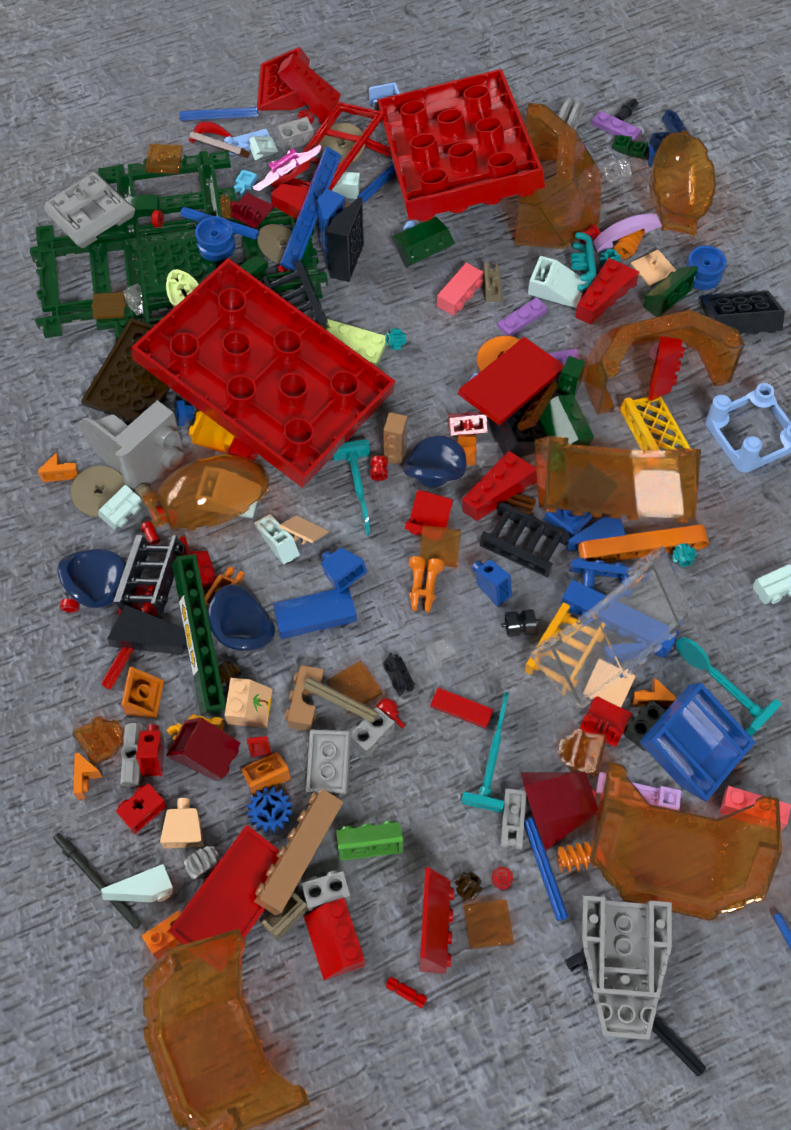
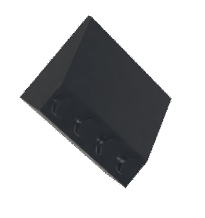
(345, 241)
(745, 311)
(512, 439)

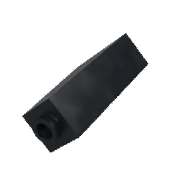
(146, 633)

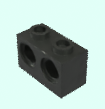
(643, 722)

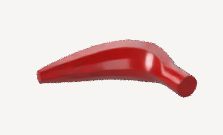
(210, 127)

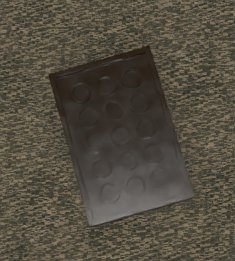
(123, 384)

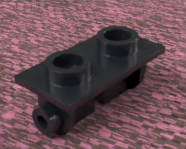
(394, 667)

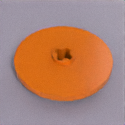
(493, 349)

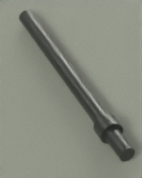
(70, 851)

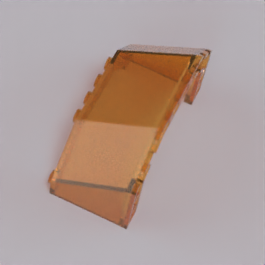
(570, 197)
(715, 342)
(617, 480)
(684, 856)
(208, 1042)

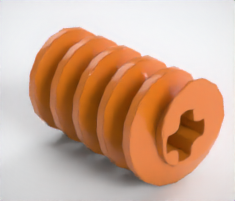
(628, 244)
(574, 856)

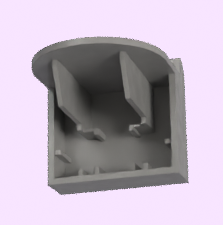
(137, 450)

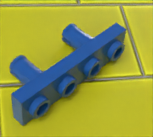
(598, 568)

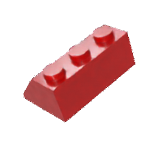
(665, 367)
(334, 939)

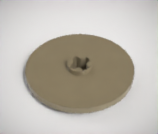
(333, 142)
(273, 241)
(85, 486)

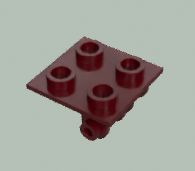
(250, 210)

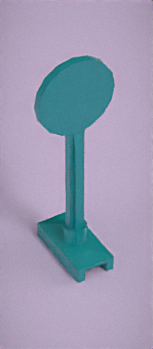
(352, 451)
(697, 657)
(483, 798)

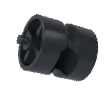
(520, 623)

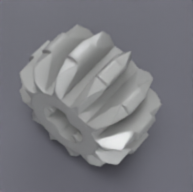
(201, 862)

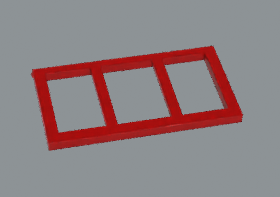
(325, 129)

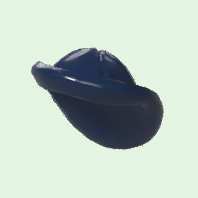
(436, 461)
(91, 576)
(239, 619)

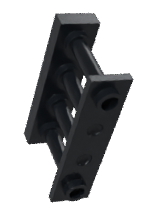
(306, 288)
(524, 556)
(137, 563)

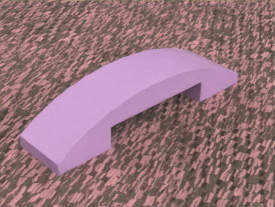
(625, 227)
(661, 796)

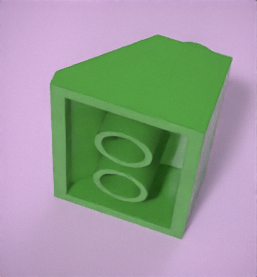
(369, 840)

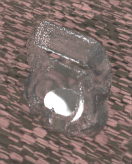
(621, 168)

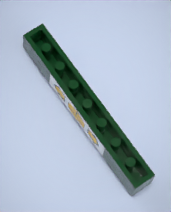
(198, 635)

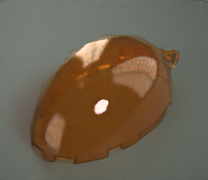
(681, 182)
(208, 492)

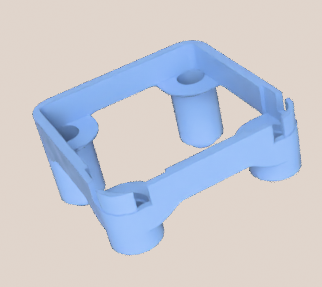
(748, 457)

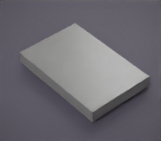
(328, 761)

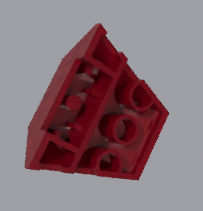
(559, 802)

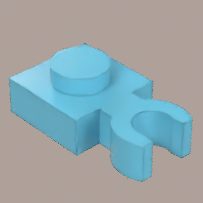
(245, 181)

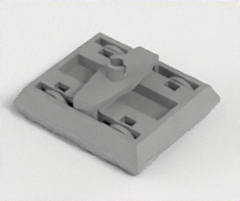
(88, 209)

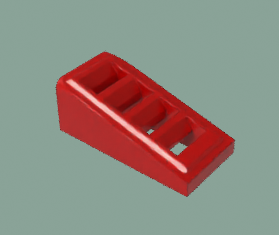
(259, 746)

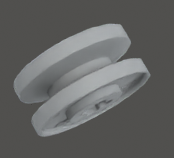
(570, 113)

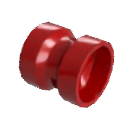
(378, 466)

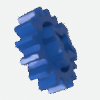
(261, 812)

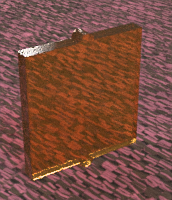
(108, 305)

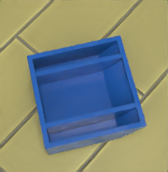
(697, 741)

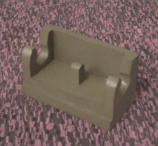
(492, 284)
(279, 924)

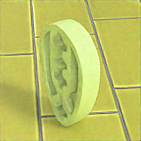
(174, 288)

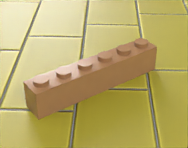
(298, 852)

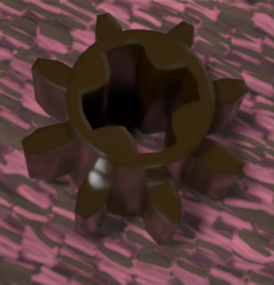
(228, 671)
(468, 885)

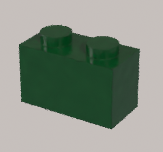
(571, 376)

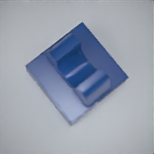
(183, 412)

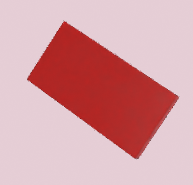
(511, 380)
(228, 892)

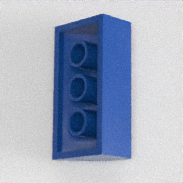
(329, 206)

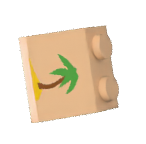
(248, 703)

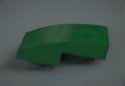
(628, 147)
(144, 203)
(254, 265)

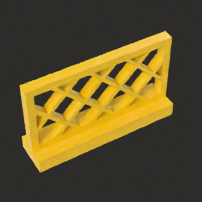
(642, 431)

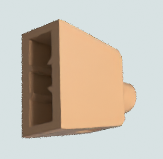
(182, 827)

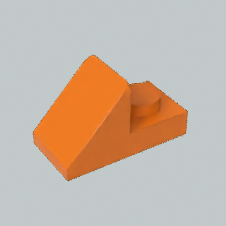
(468, 443)
(55, 471)
(658, 694)
(82, 773)

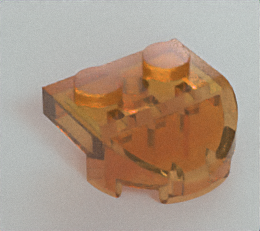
(99, 739)
(582, 751)

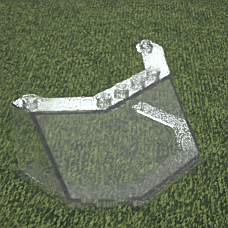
(615, 632)

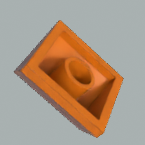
(142, 694)
(266, 773)

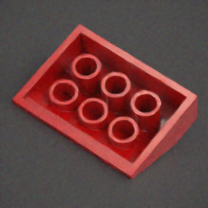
(273, 91)
(435, 923)

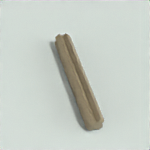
(341, 699)

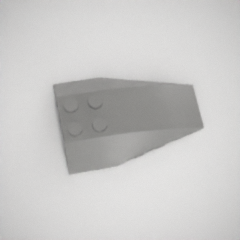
(626, 962)

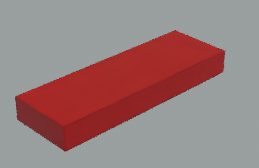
(462, 708)

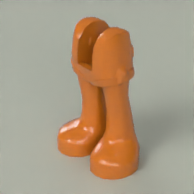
(434, 567)

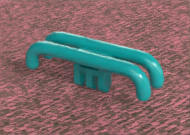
(584, 260)

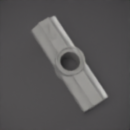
(130, 770)

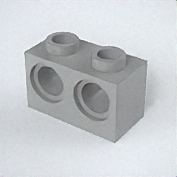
(295, 133)
(375, 734)
(324, 884)

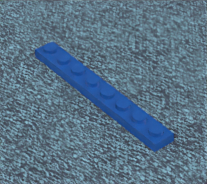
(309, 211)

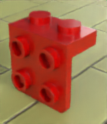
(428, 510)

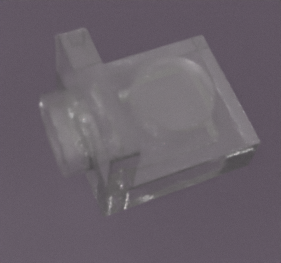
(133, 298)

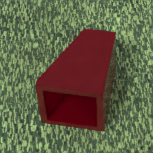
(204, 748)

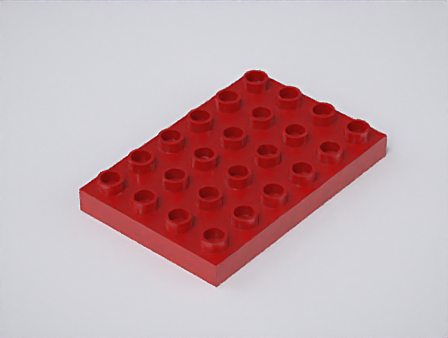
(459, 145)
(263, 371)

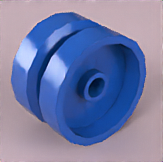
(215, 238)
(710, 265)

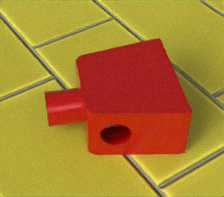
(150, 751)

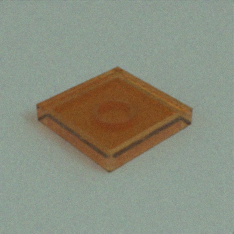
(163, 158)
(440, 544)
(356, 683)
(488, 924)

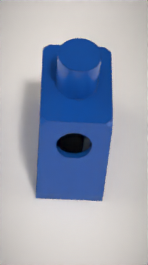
(342, 568)
(493, 581)

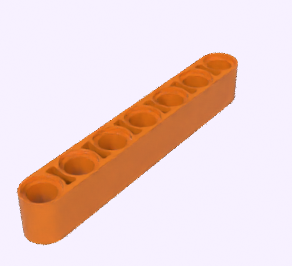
(641, 544)

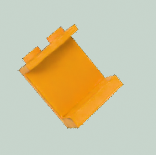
(209, 434)

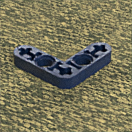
(673, 124)

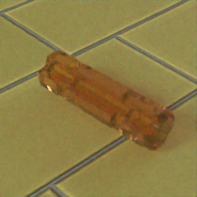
(225, 206)

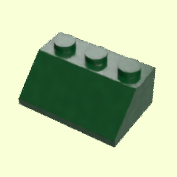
(422, 241)
(670, 291)
(565, 419)

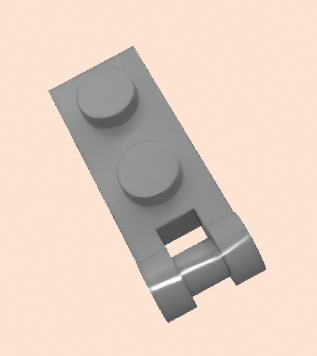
(513, 818)

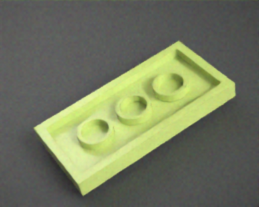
(364, 342)

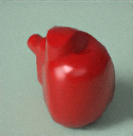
(390, 708)

